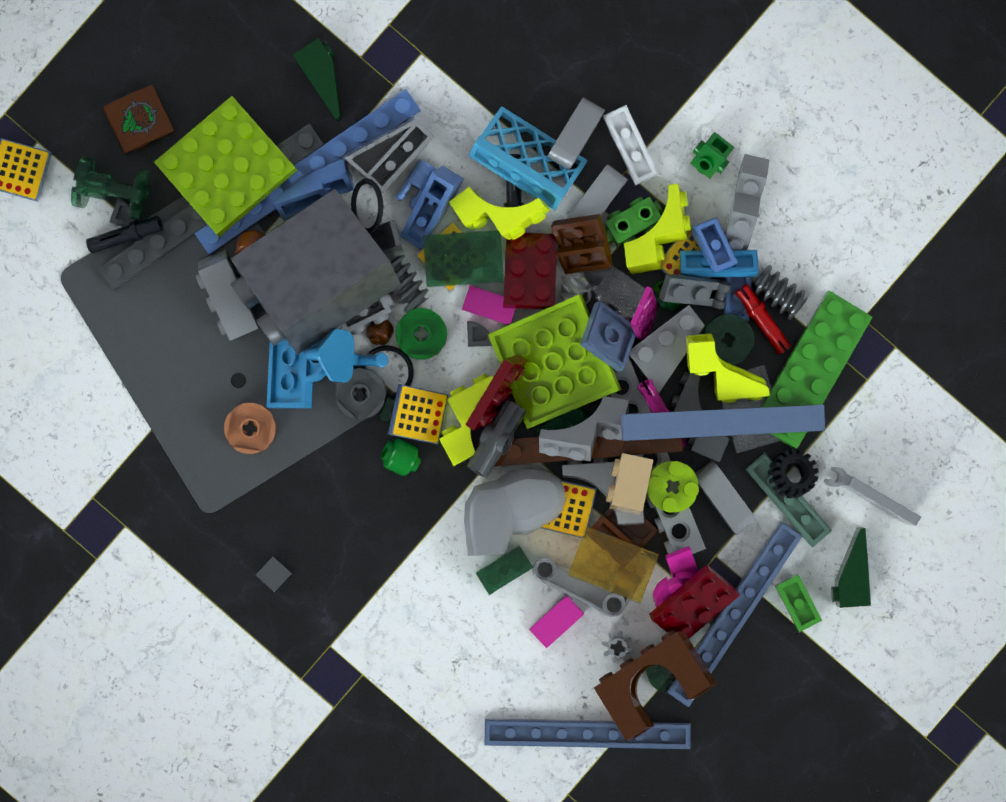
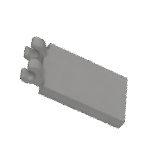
(873, 496)

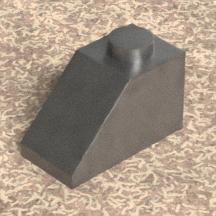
(387, 237)

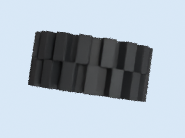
(802, 464)

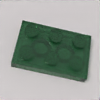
(463, 258)

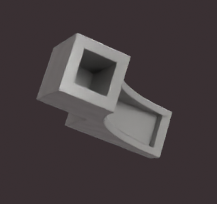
(746, 201)
(580, 439)
(600, 476)

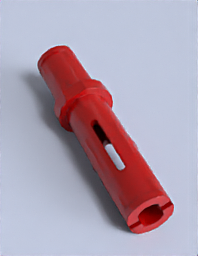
(757, 311)

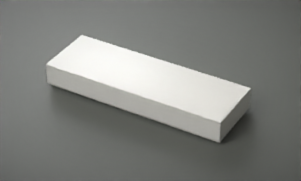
(630, 145)

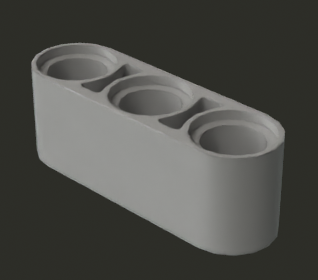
(576, 133)
(600, 193)
(724, 498)

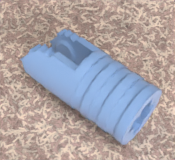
(418, 179)

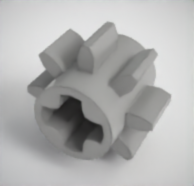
(574, 286)
(621, 653)

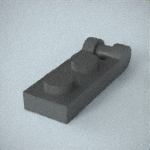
(694, 290)

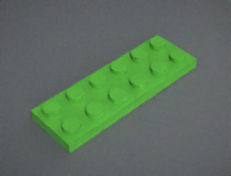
(817, 358)

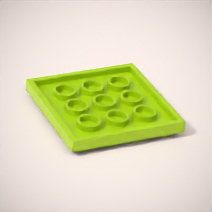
(225, 166)
(558, 369)

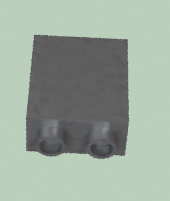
(313, 273)

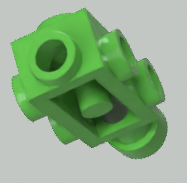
(634, 221)

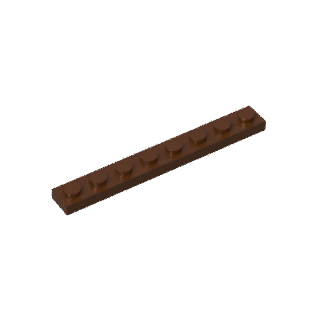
(527, 449)

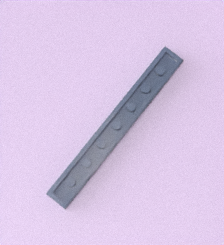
(722, 422)
(751, 590)
(583, 734)

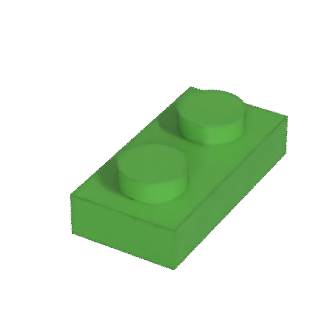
(798, 603)

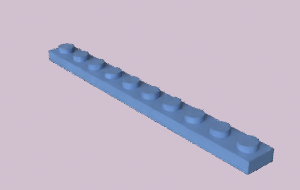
(378, 122)

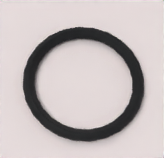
(379, 198)
(404, 356)

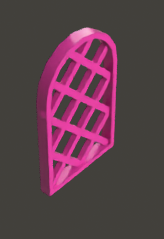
(641, 331)

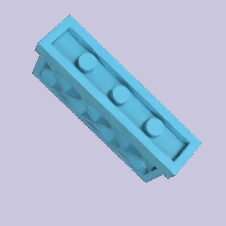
(519, 170)

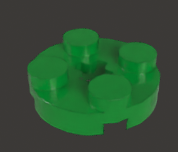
(410, 323)

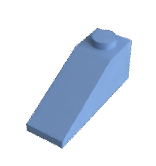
(431, 205)

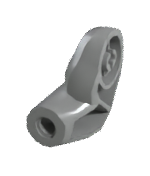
(511, 505)

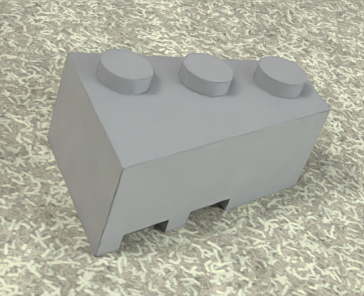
(390, 153)
(216, 276)
(664, 348)

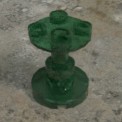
(101, 187)

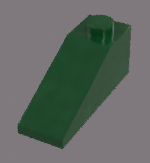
(320, 70)
(852, 579)

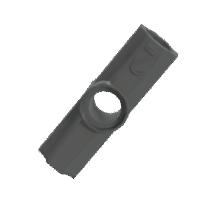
(496, 439)

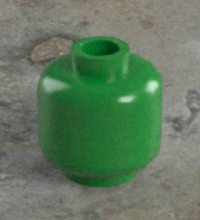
(400, 457)

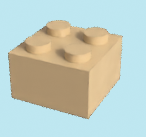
(630, 484)

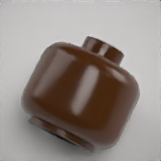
(379, 333)

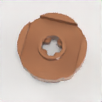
(262, 419)

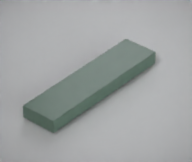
(796, 510)

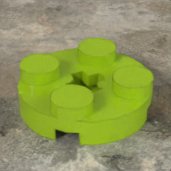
(675, 472)

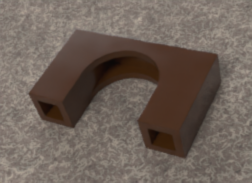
(620, 689)

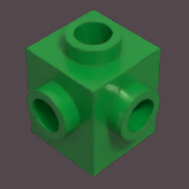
(712, 155)

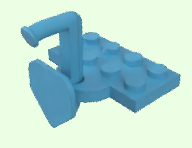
(293, 375)

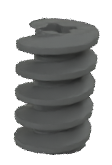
(408, 289)
(779, 292)

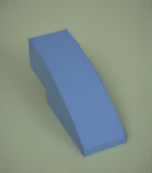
(314, 187)

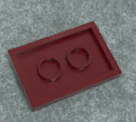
(530, 271)
(497, 392)
(695, 603)

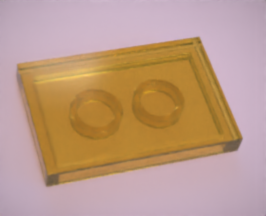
(613, 565)

